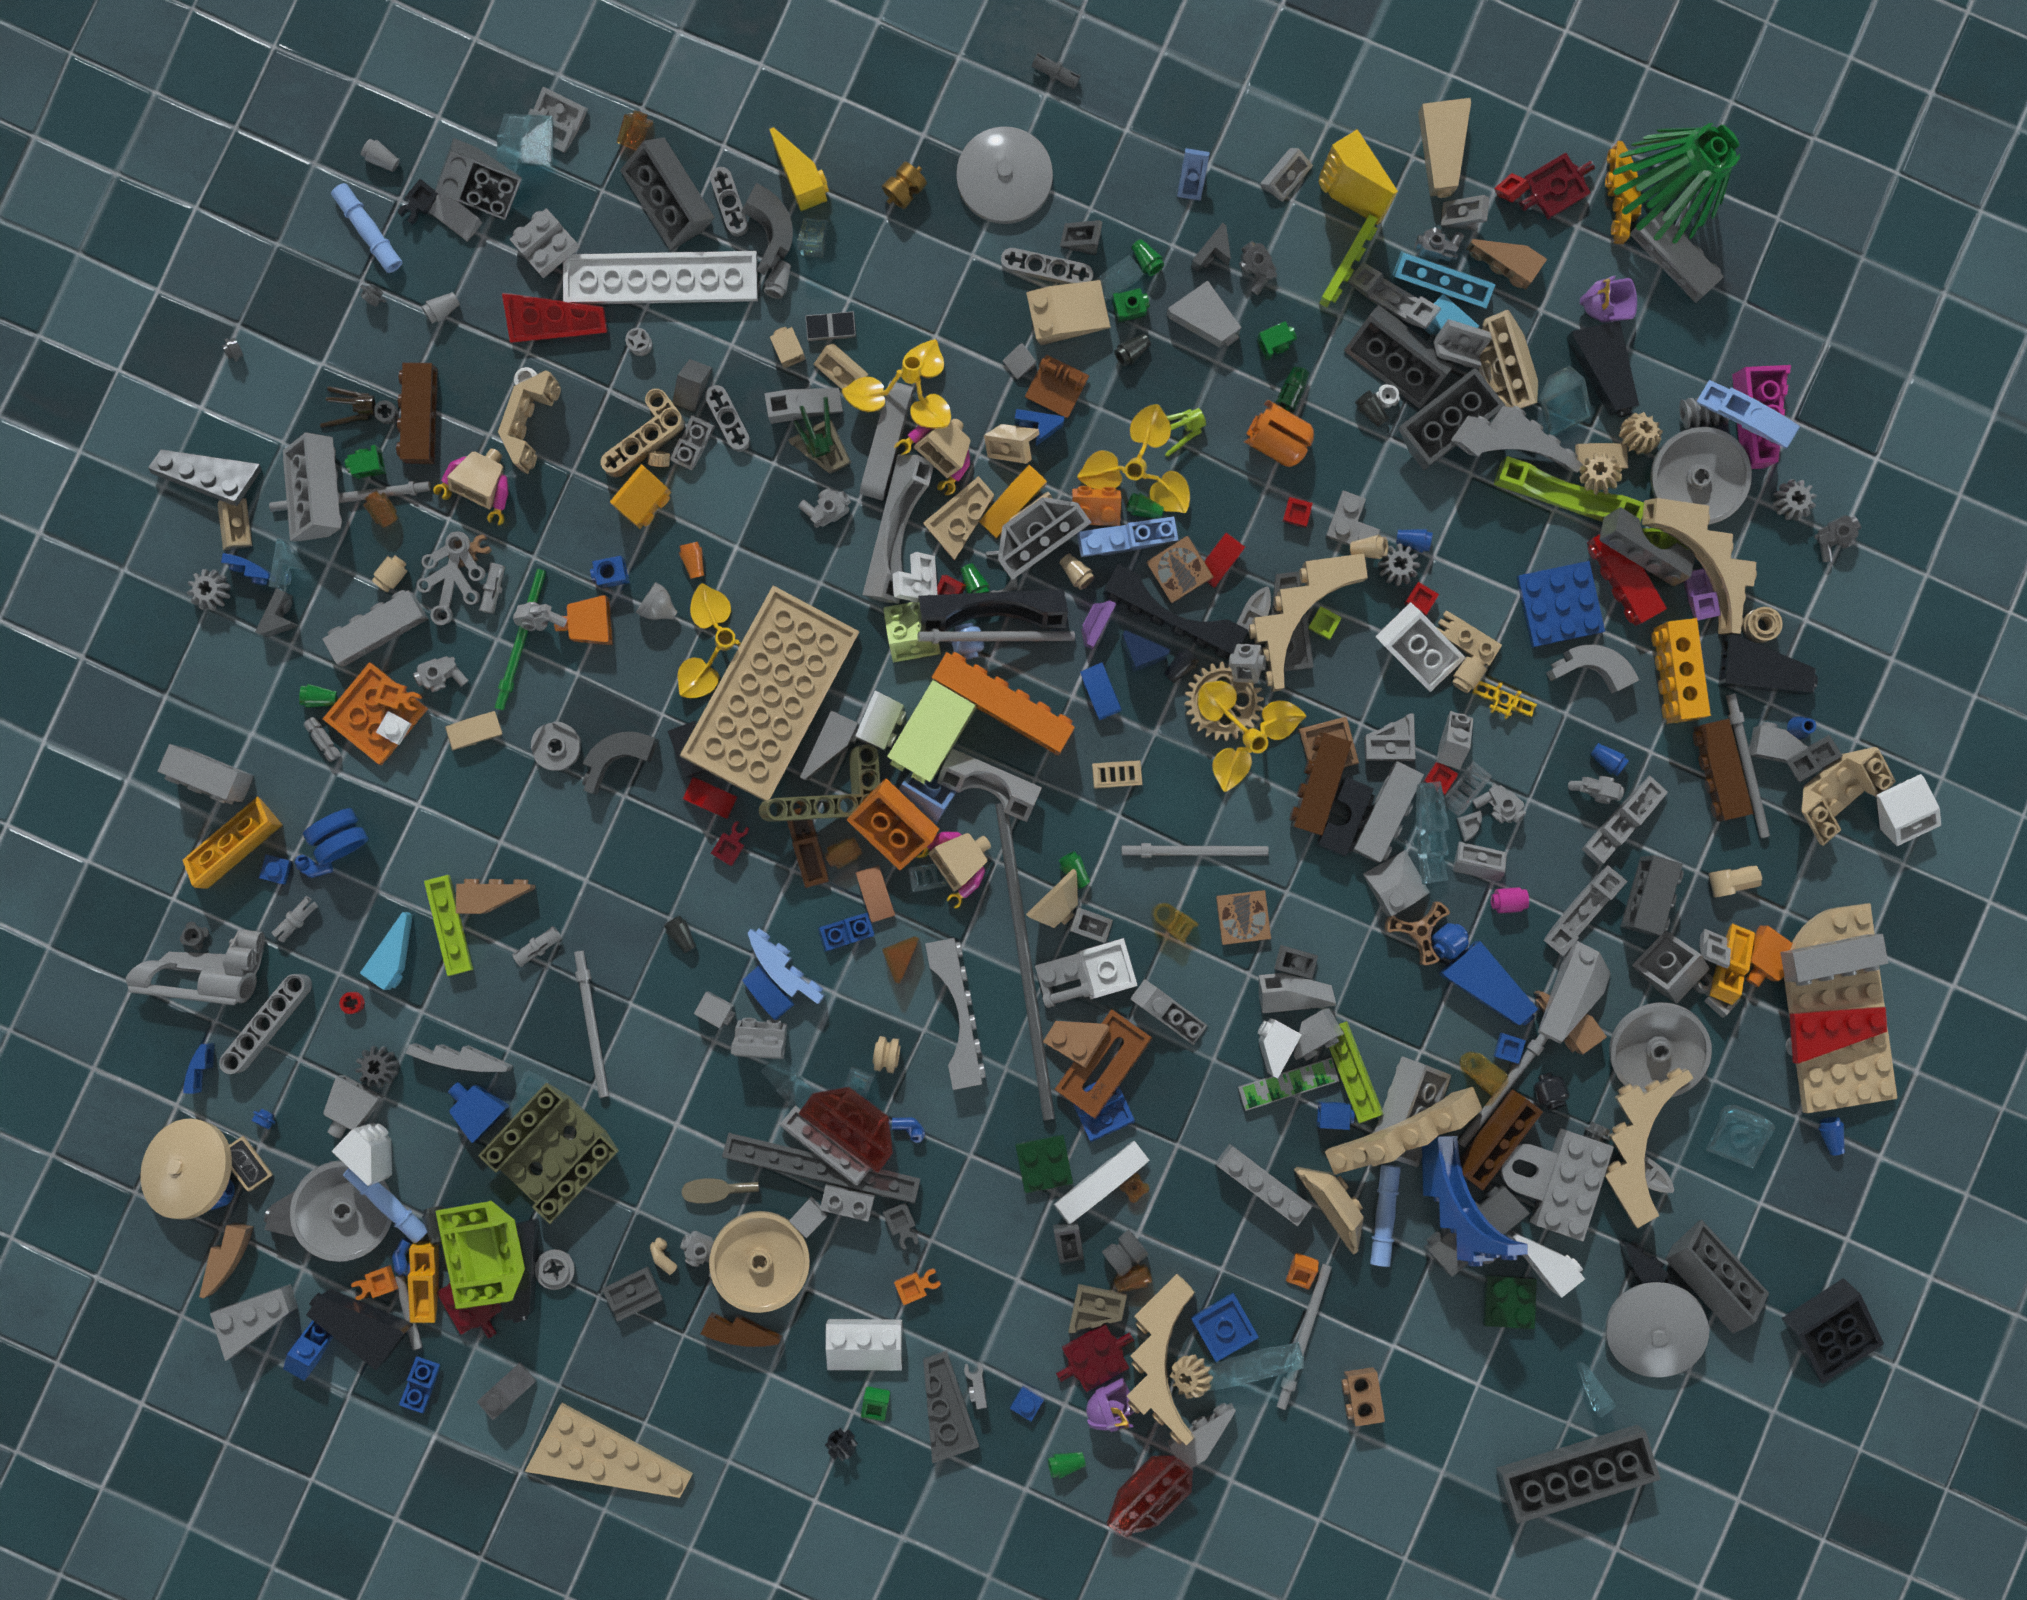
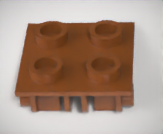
(1056, 386)

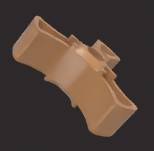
(1420, 931)

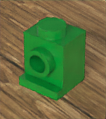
(1124, 311)
(1276, 339)
(366, 463)

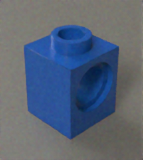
(620, 572)
(1334, 1115)

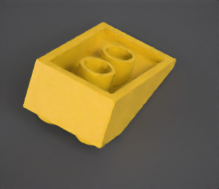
(804, 179)

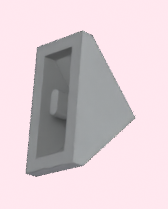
(1091, 925)

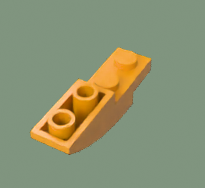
(1621, 225)

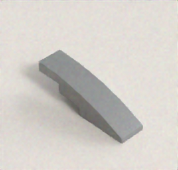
(1624, 820)
(467, 1059)

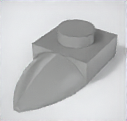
(1257, 606)
(1656, 1177)

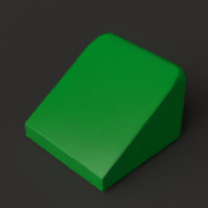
(875, 1403)

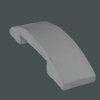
(1392, 298)
(1584, 909)

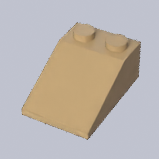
(1068, 311)

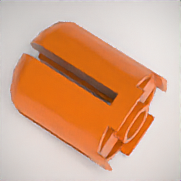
(1280, 435)

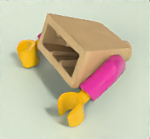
(944, 449)
(479, 480)
(959, 861)

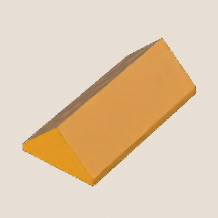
(230, 844)

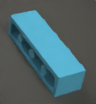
(1443, 279)

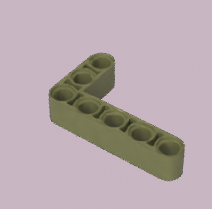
(831, 802)

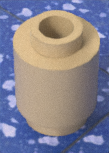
(389, 573)
(1469, 674)

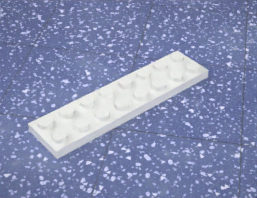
(661, 277)

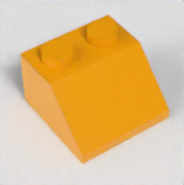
(641, 497)

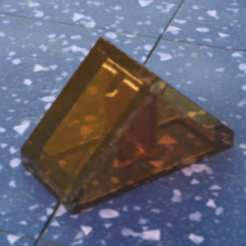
(899, 957)

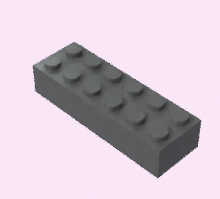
(1578, 1473)

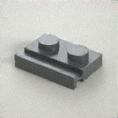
(632, 1293)

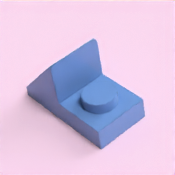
(1193, 174)

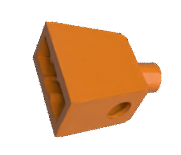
(589, 621)
(1766, 956)

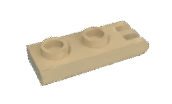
(1469, 638)

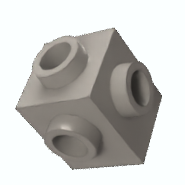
(1247, 663)

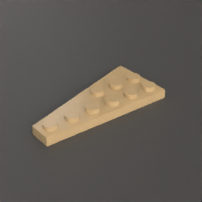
(592, 1453)

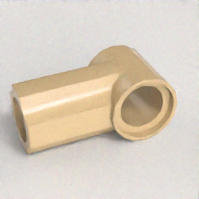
(1729, 881)

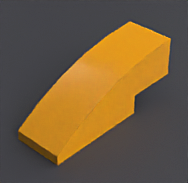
(1013, 500)
(1729, 981)
(423, 1282)

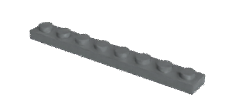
(810, 1166)

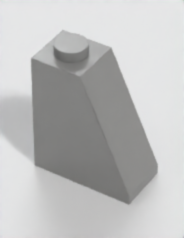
(1206, 316)

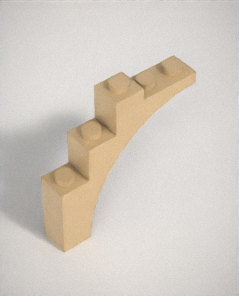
(1713, 549)
(1275, 631)
(1414, 1132)
(1630, 1140)
(1153, 1391)

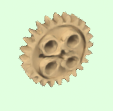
(1243, 688)

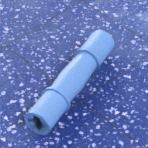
(366, 228)
(389, 1206)
(1385, 1215)

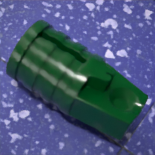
(1292, 389)

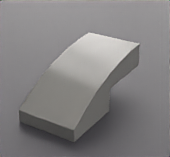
(1714, 948)

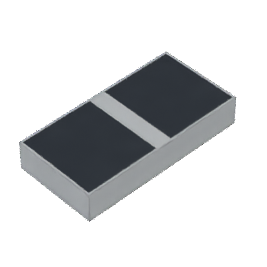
(830, 326)

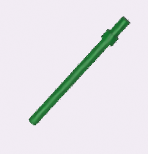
(507, 685)

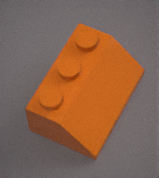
(893, 824)

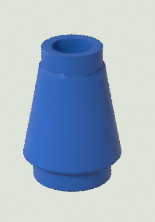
(1417, 539)
(1801, 727)
(1610, 759)
(1833, 1134)

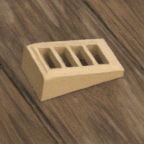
(1097, 784)

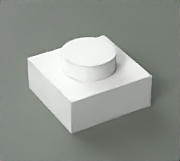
(393, 728)

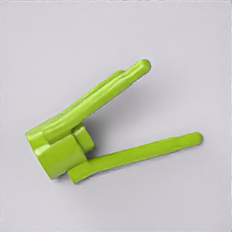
(1191, 421)

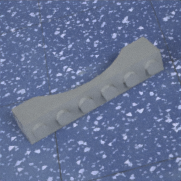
(908, 483)
(964, 1065)

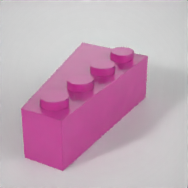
(1769, 387)

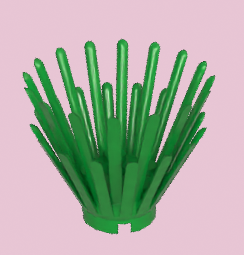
(1702, 158)

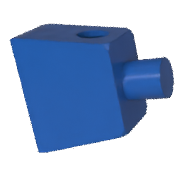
(476, 1110)

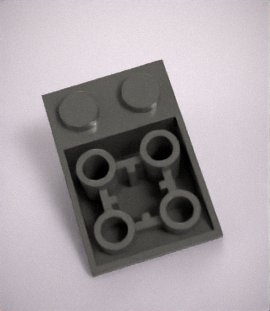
(477, 180)

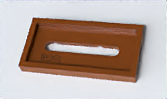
(1094, 1101)

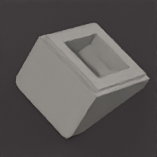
(1019, 361)

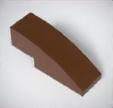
(808, 851)
(740, 1332)

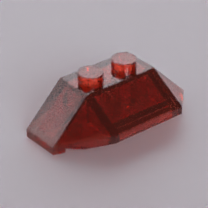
(852, 1124)
(1150, 1495)

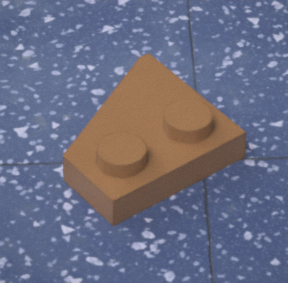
(1076, 1039)

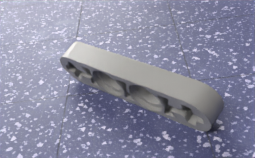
(1048, 263)

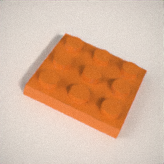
(359, 717)

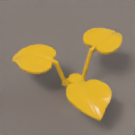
(923, 361)
(1151, 429)
(706, 609)
(1279, 722)

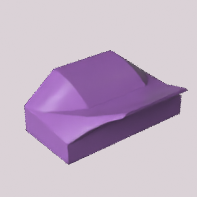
(1096, 622)

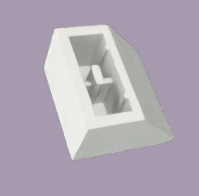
(1908, 810)

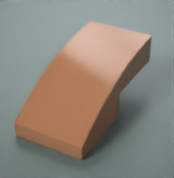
(875, 893)

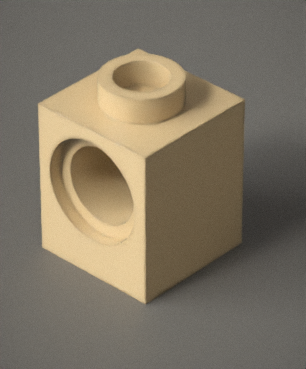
(787, 347)

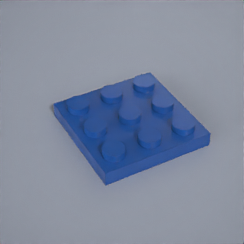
(1560, 604)

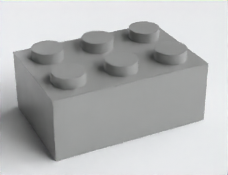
(205, 774)

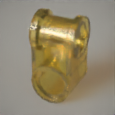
(1174, 922)
(1485, 1074)

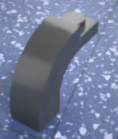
(775, 219)
(612, 748)

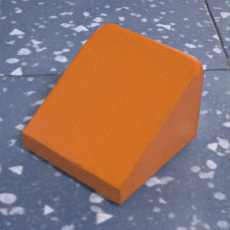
(1302, 1271)

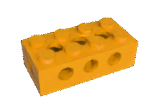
(1681, 671)

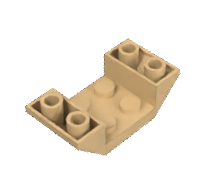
(539, 388)
(1840, 785)

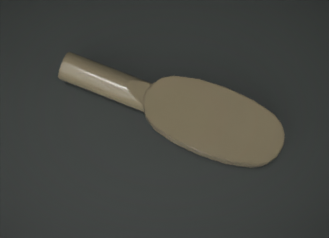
(714, 1190)

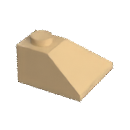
(1058, 903)

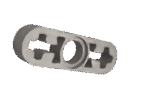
(729, 192)
(737, 421)

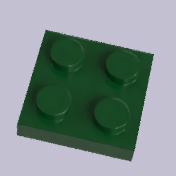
(1044, 1163)
(1510, 1302)

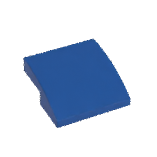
(1110, 1119)

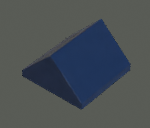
(1142, 652)

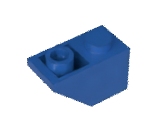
(307, 1351)

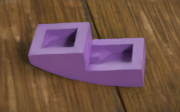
(1701, 595)

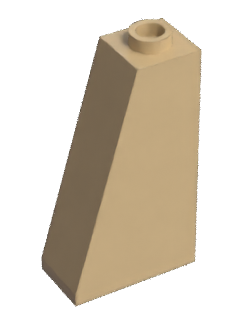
(1443, 140)

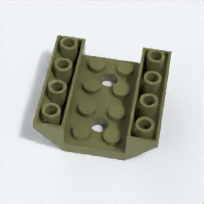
(538, 1136)

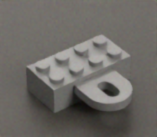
(1564, 1181)

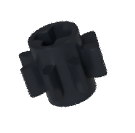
(841, 1444)

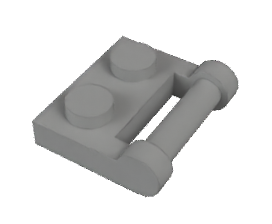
(1063, 971)

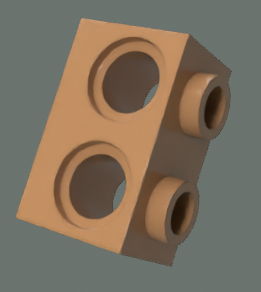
(1368, 1395)

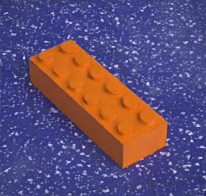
(1004, 704)

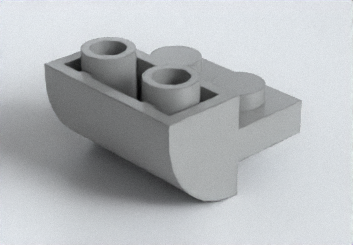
(759, 1039)

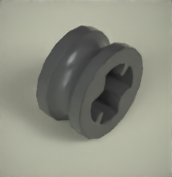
(379, 407)

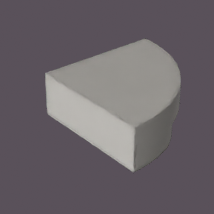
(1469, 825)

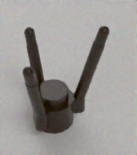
(361, 403)

